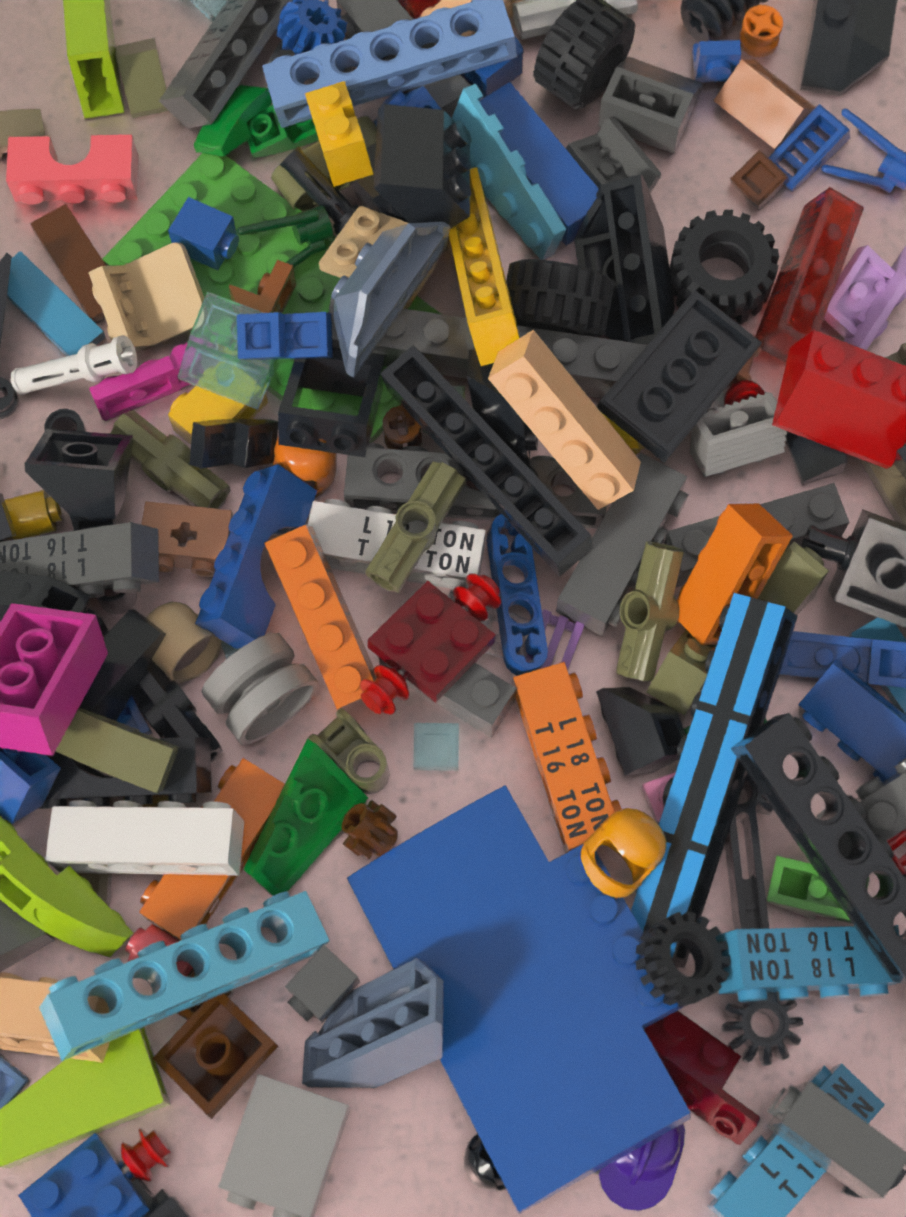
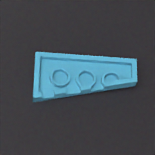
(505, 178)

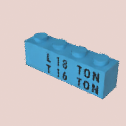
(801, 961)
(778, 1172)

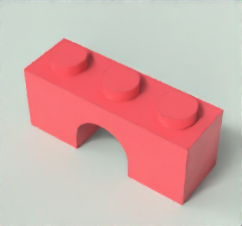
(105, 173)

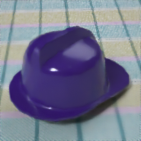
(644, 1174)

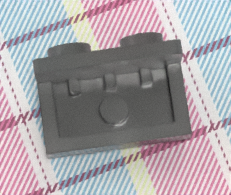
(613, 156)

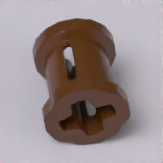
(391, 424)

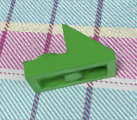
(801, 890)

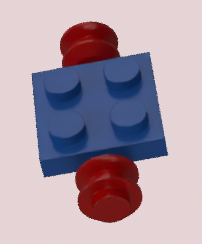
(94, 1182)

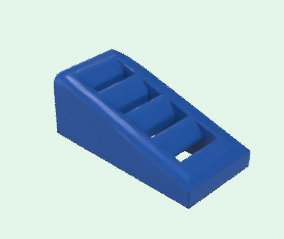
(821, 119)

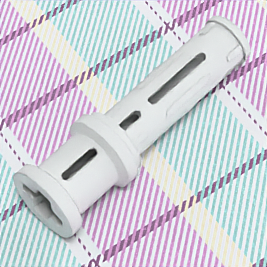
(90, 363)

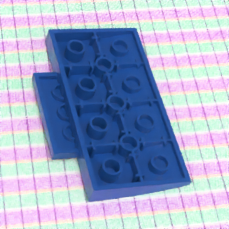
(534, 994)

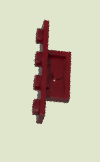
(699, 1070)

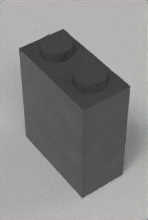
(836, 1139)

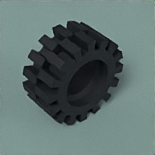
(702, 946)

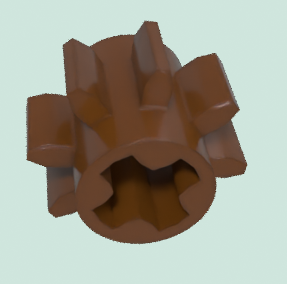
(369, 829)

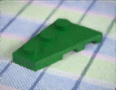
(302, 820)

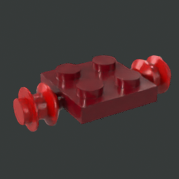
(430, 642)

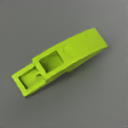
(56, 903)

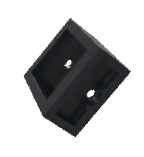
(342, 432)

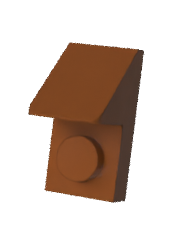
(272, 292)

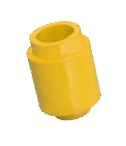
(33, 514)

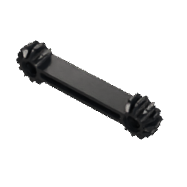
(750, 912)

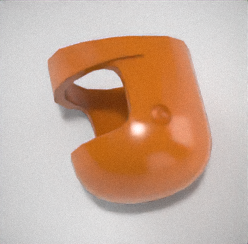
(308, 464)

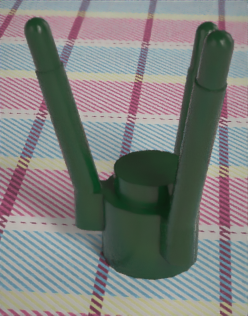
(308, 226)

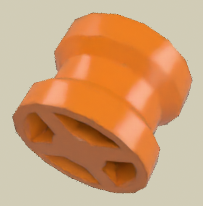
(757, 20)

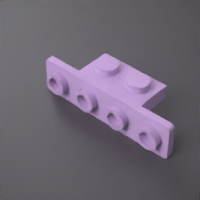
(866, 296)

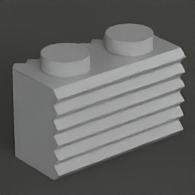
(736, 435)

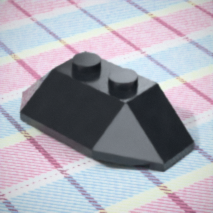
(846, 43)
(628, 244)

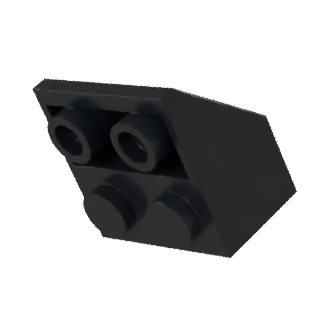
(497, 411)

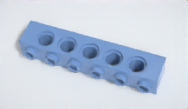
(409, 69)

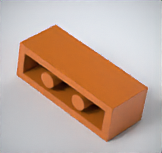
(734, 560)

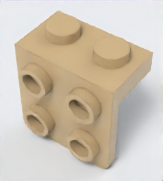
(149, 296)

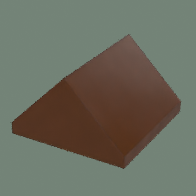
(215, 1053)

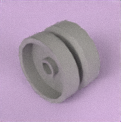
(259, 688)

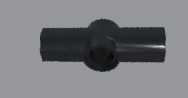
(170, 709)

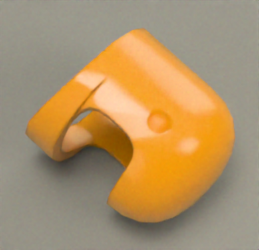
(635, 839)

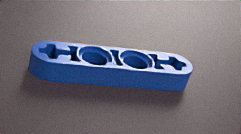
(522, 594)

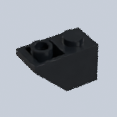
(641, 729)

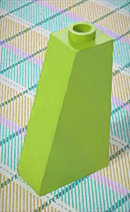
(93, 56)
(82, 1100)

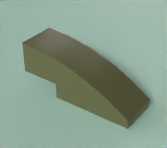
(118, 750)

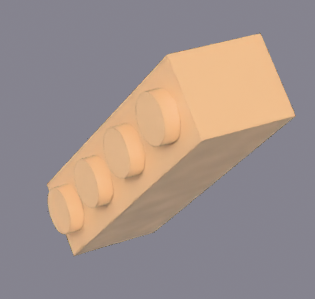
(565, 420)

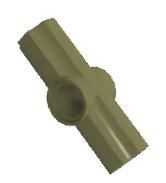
(167, 463)
(404, 549)
(649, 611)

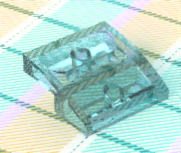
(213, 355)

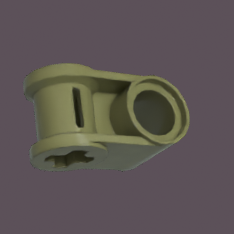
(349, 747)

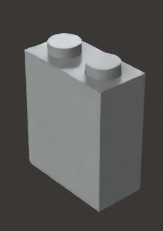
(283, 1149)

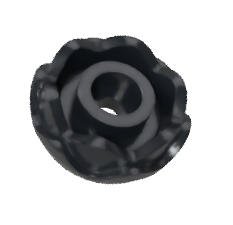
(480, 1166)

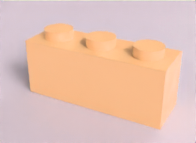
(22, 1021)

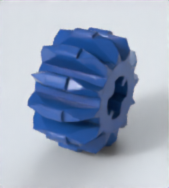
(309, 24)

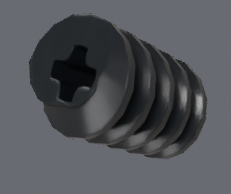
(711, 16)

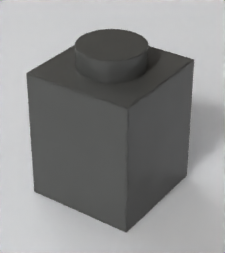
(321, 985)

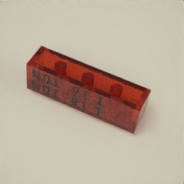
(809, 271)

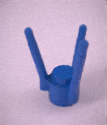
(892, 166)

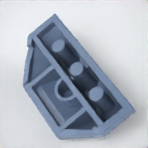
(382, 286)
(379, 1031)

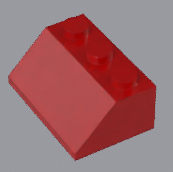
(843, 398)

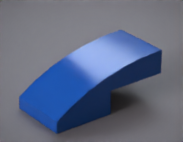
(284, 336)

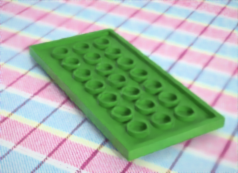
(238, 193)

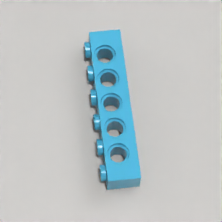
(79, 1028)

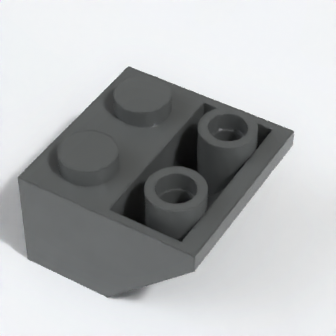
(650, 102)

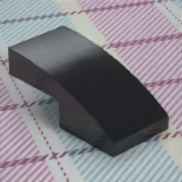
(233, 442)

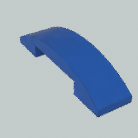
(871, 659)

